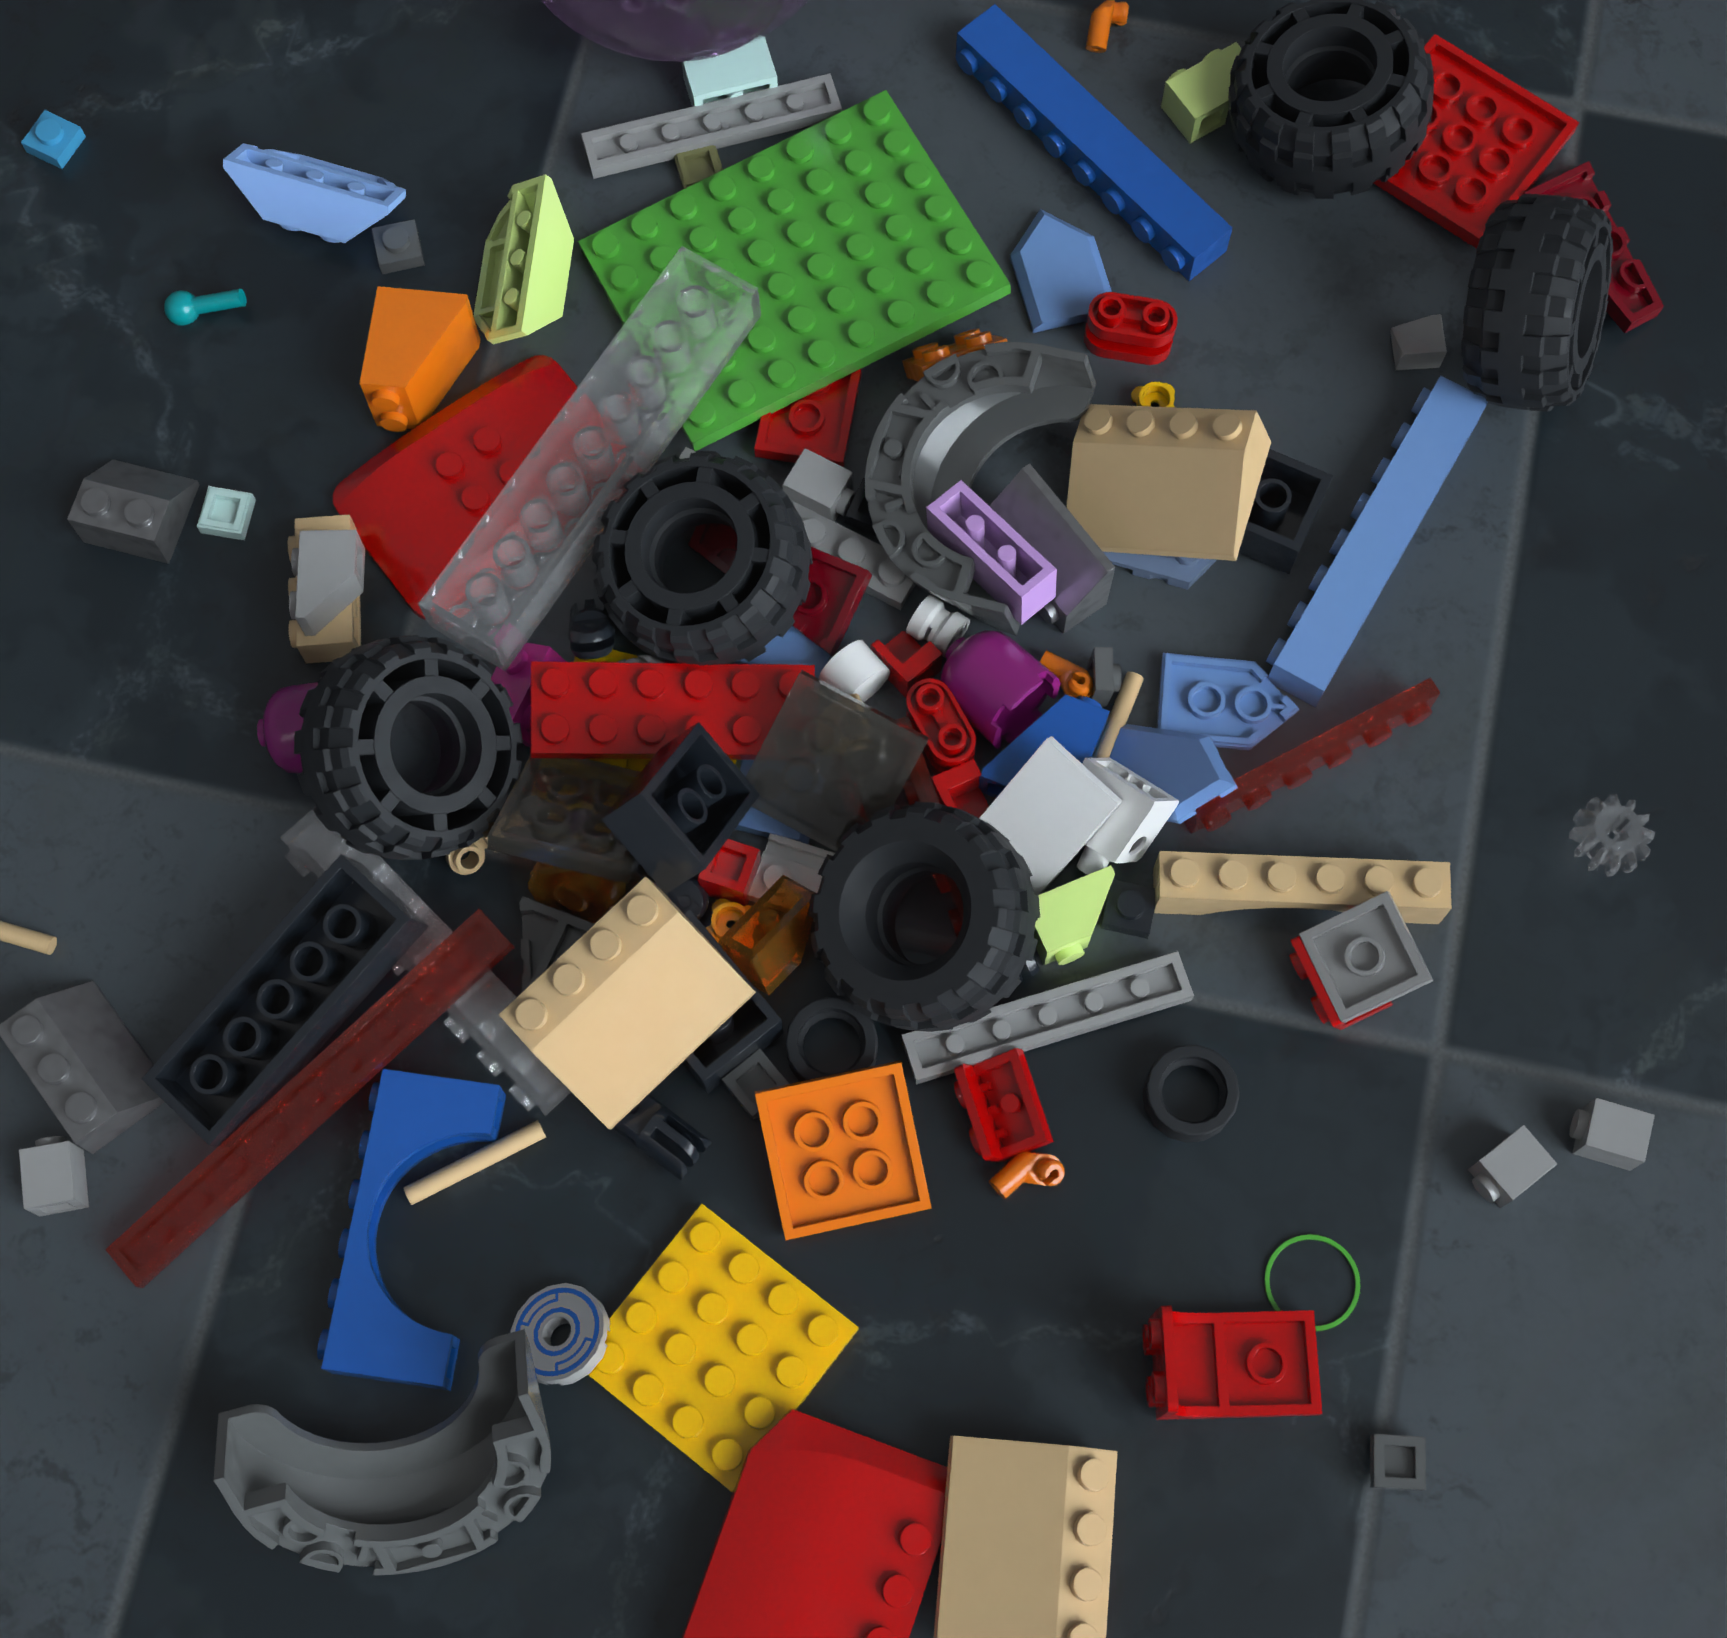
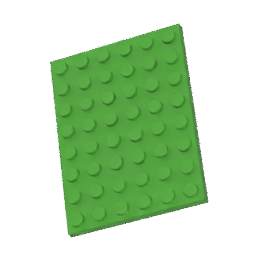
(839, 235)

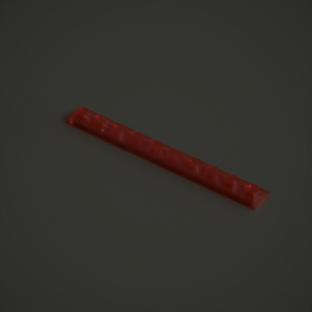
(309, 1099)

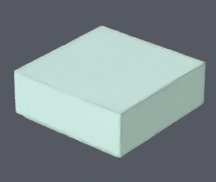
(226, 513)

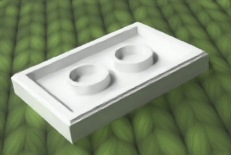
(1051, 811)

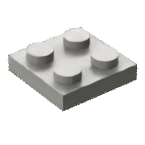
(1366, 957)

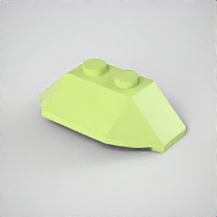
(524, 263)

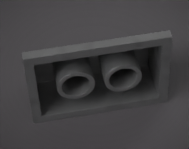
(1049, 527)
(82, 1063)

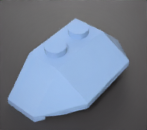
(311, 192)

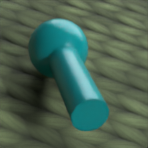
(184, 308)

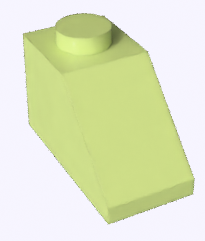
(1070, 916)

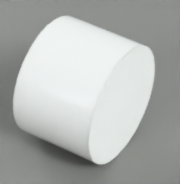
(856, 671)

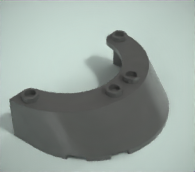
(945, 435)
(398, 1500)

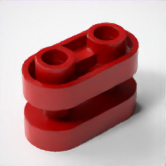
(1130, 328)
(939, 716)

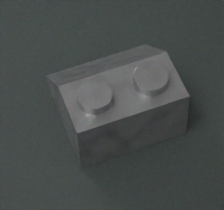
(133, 509)

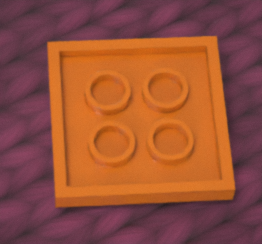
(843, 1150)

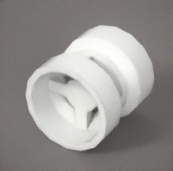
(937, 624)

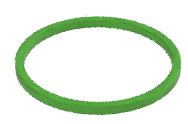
(1326, 1240)

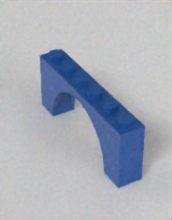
(409, 1123)

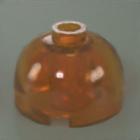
(574, 891)

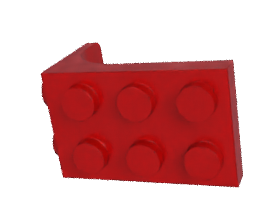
(1232, 1364)

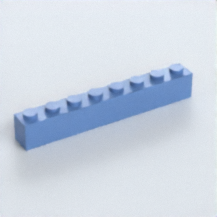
(1376, 541)

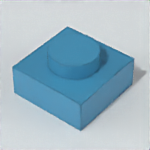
(53, 139)

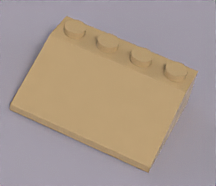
(1166, 478)
(627, 1003)
(1025, 1540)

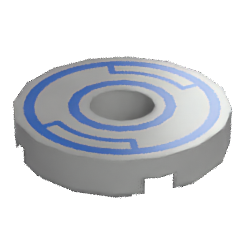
(586, 1342)

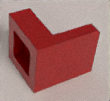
(908, 660)
(960, 788)
(731, 872)

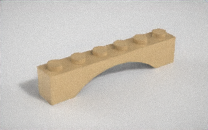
(1228, 882)

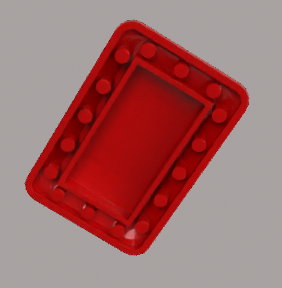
(441, 477)

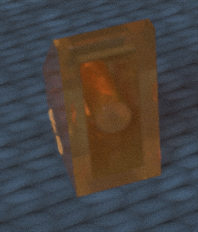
(771, 935)

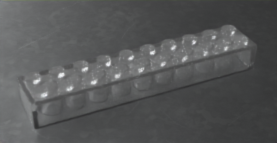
(601, 438)

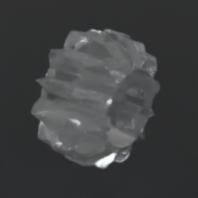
(1623, 823)

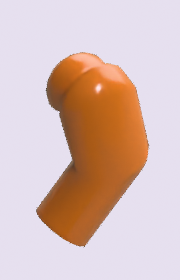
(1101, 21)
(1074, 679)
(1027, 1168)

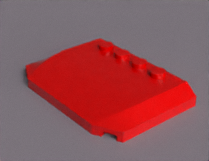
(822, 1538)

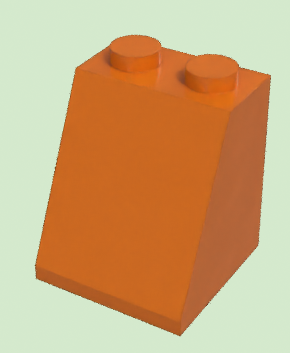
(415, 353)

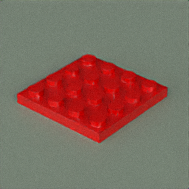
(1481, 145)

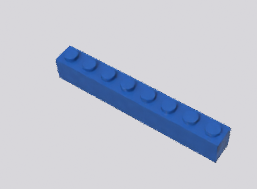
(1092, 143)

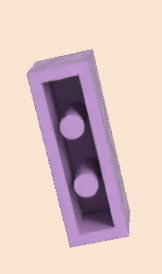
(1002, 558)

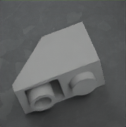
(328, 576)

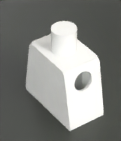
(1132, 824)

